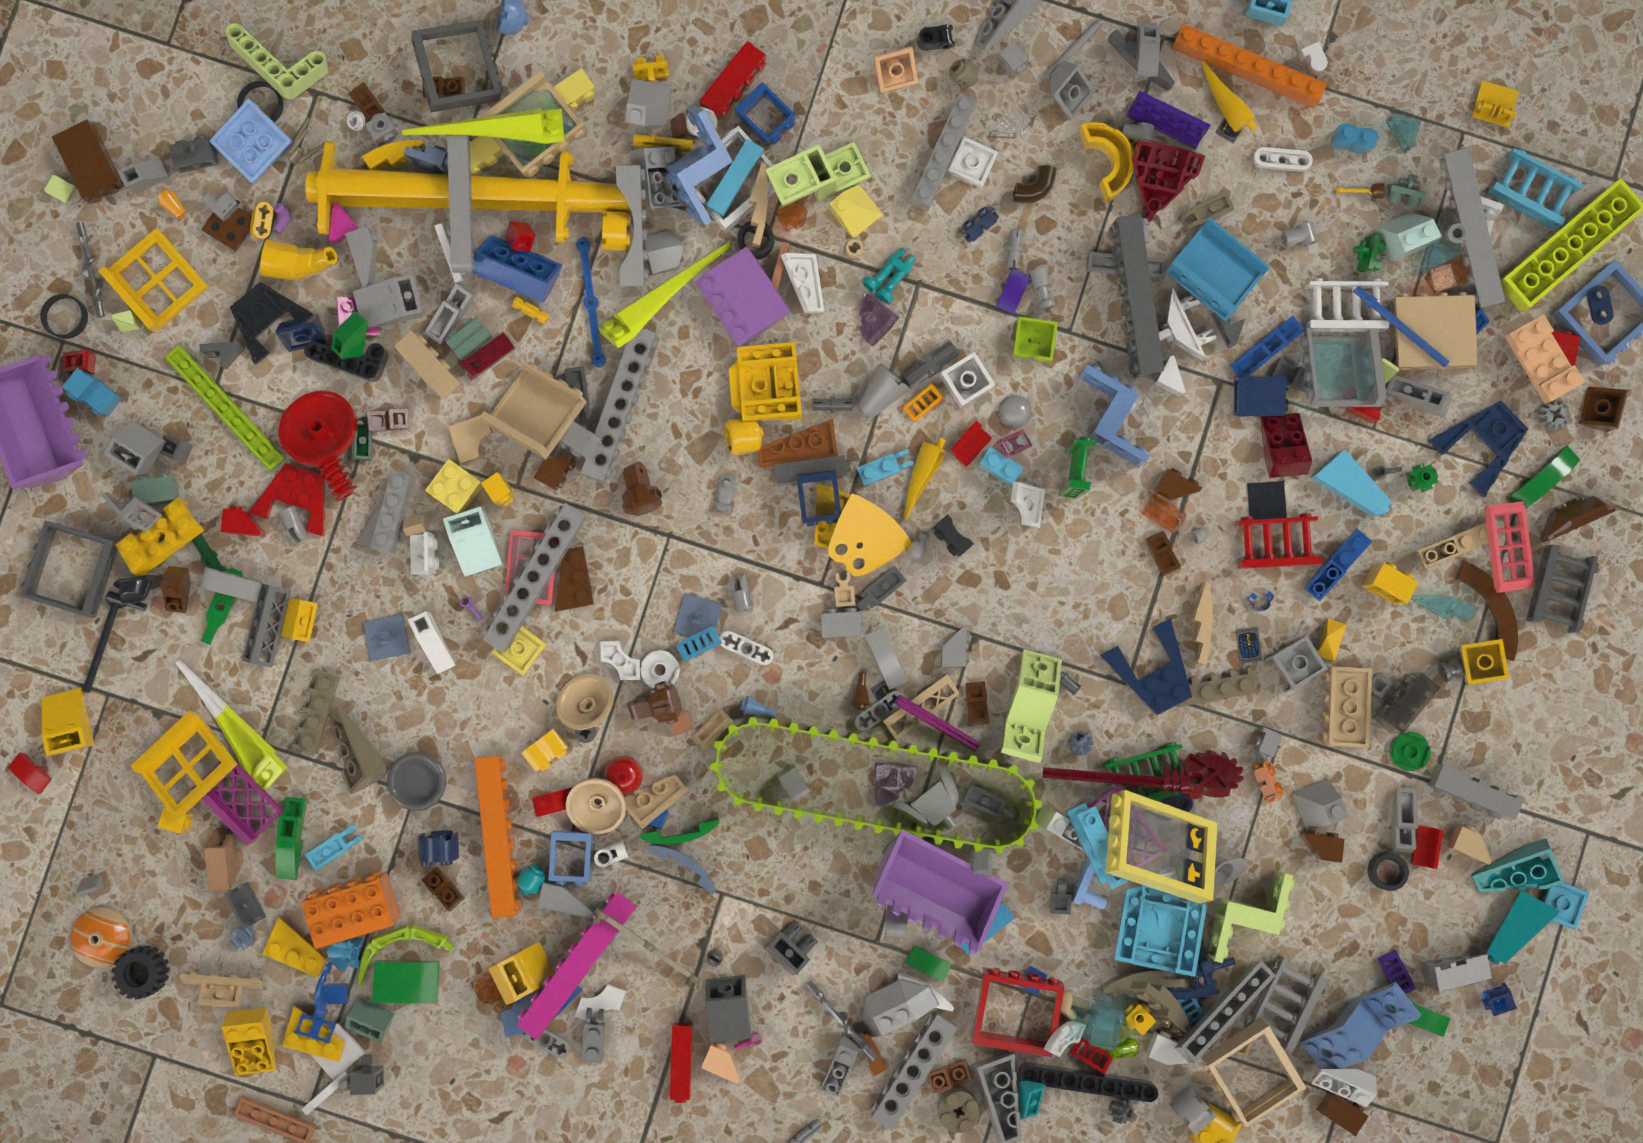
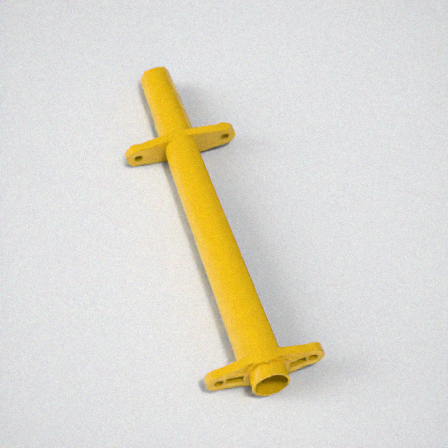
(431, 190)

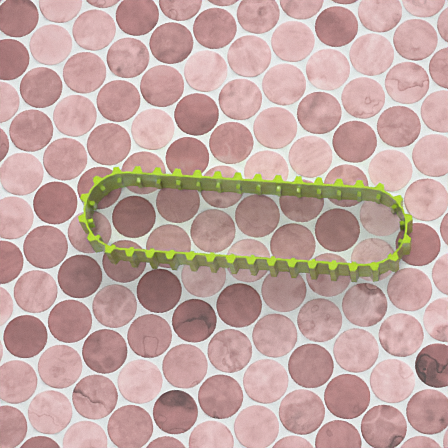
(977, 845)

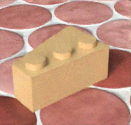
(426, 364)

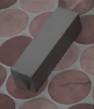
(787, 472)

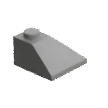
(1070, 88)
(648, 103)
(1319, 805)

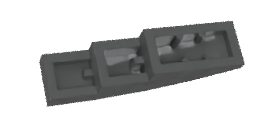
(1129, 52)

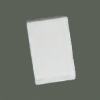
(1170, 378)

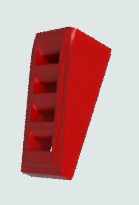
(1107, 1063)

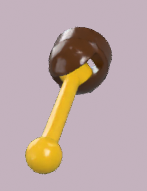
(1376, 190)

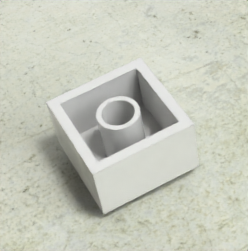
(967, 380)

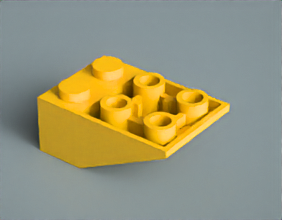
(65, 723)
(522, 973)
(249, 1040)

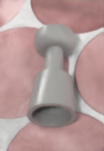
(1040, 281)

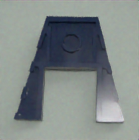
(1497, 429)
(1163, 687)

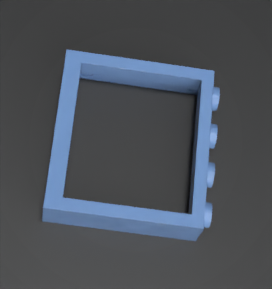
(1586, 342)

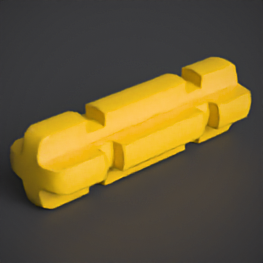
(530, 310)

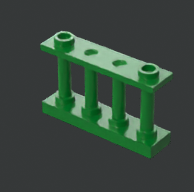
(1076, 482)
(1157, 795)

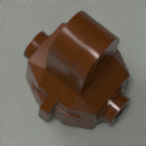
(639, 496)
(661, 704)

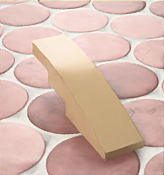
(759, 199)
(1204, 617)

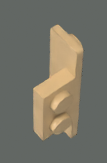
(221, 990)

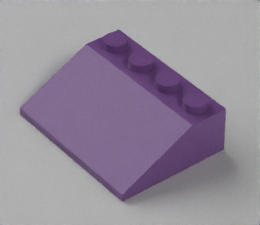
(743, 297)

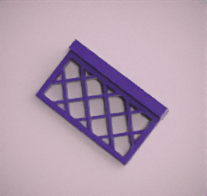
(1168, 120)

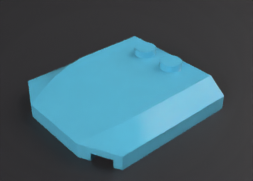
(1160, 931)

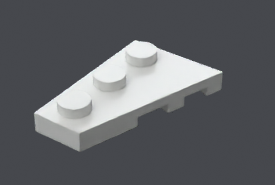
(443, 233)
(805, 280)

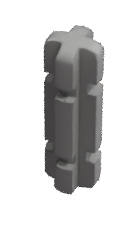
(807, 1133)

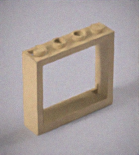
(1271, 1099)

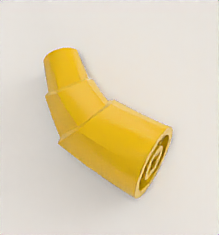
(294, 263)

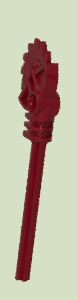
(1201, 775)

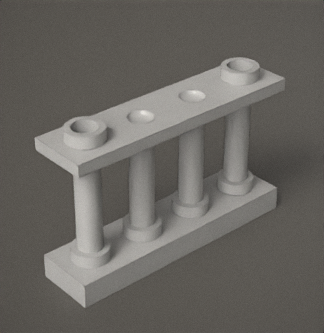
(1305, 1002)

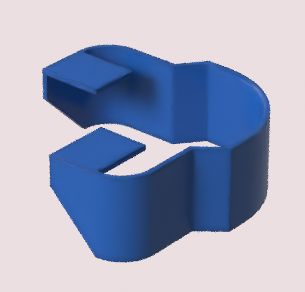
(1254, 596)

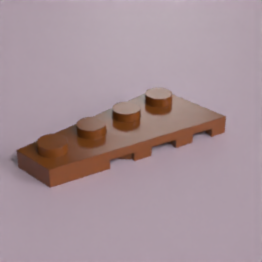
(808, 444)

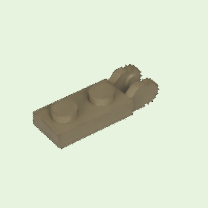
(1211, 209)

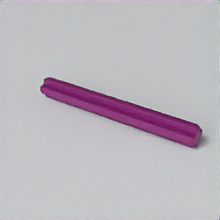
(937, 723)

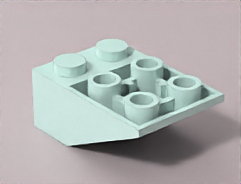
(473, 541)

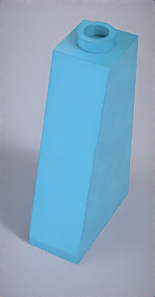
(1350, 482)

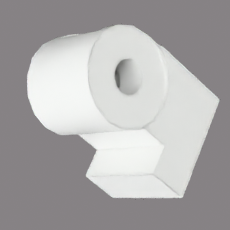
(1314, 58)

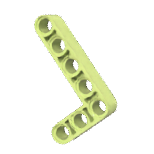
(254, 53)

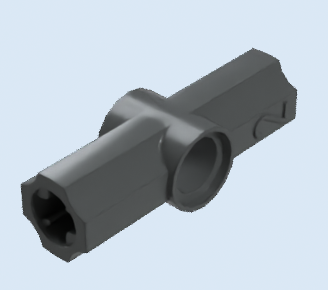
(930, 364)

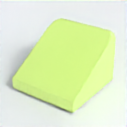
(59, 188)
(1388, 369)

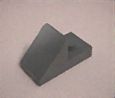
(1229, 332)
(227, 350)

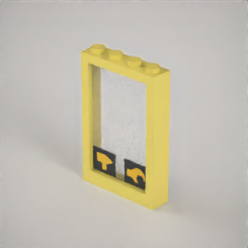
(1161, 847)

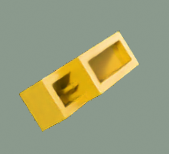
(390, 154)

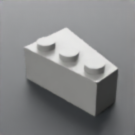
(1456, 971)

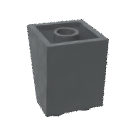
(728, 1009)

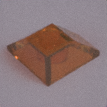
(489, 993)

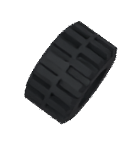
(124, 972)

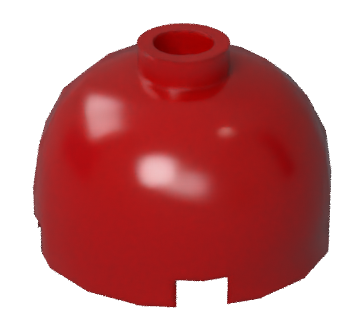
(624, 773)

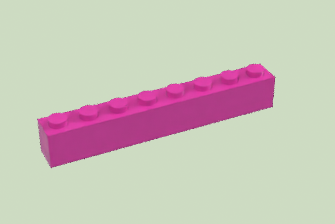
(575, 967)

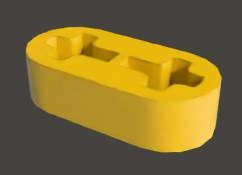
(256, 220)

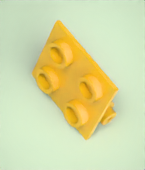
(1495, 104)

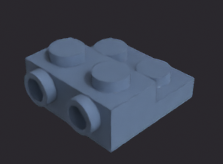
(434, 158)

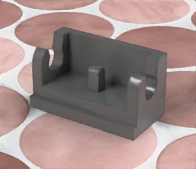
(245, 905)

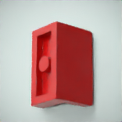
(970, 444)
(1427, 847)

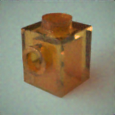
(792, 215)

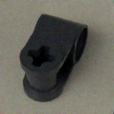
(940, 38)

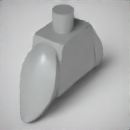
(934, 804)

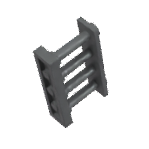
(1547, 575)

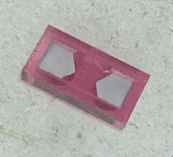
(1014, 444)

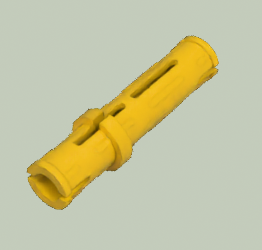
(656, 142)

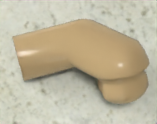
(1066, 1006)

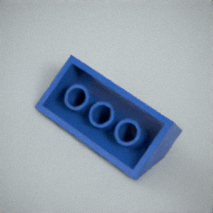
(516, 269)

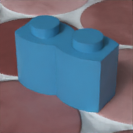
(1351, 137)

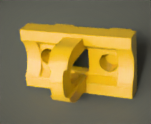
(651, 70)

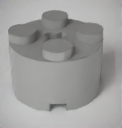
(1192, 1110)

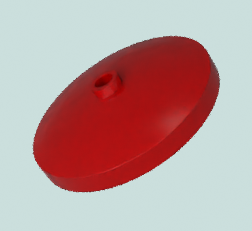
(317, 427)

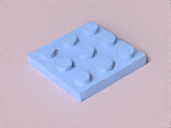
(251, 141)

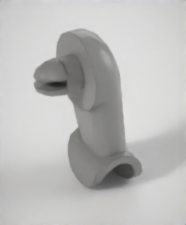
(726, 488)

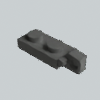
(881, 588)

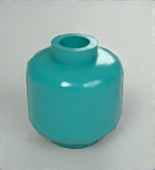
(530, 879)

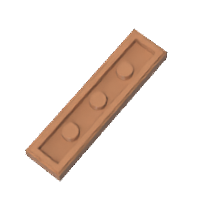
(274, 1120)

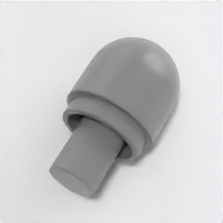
(917, 547)

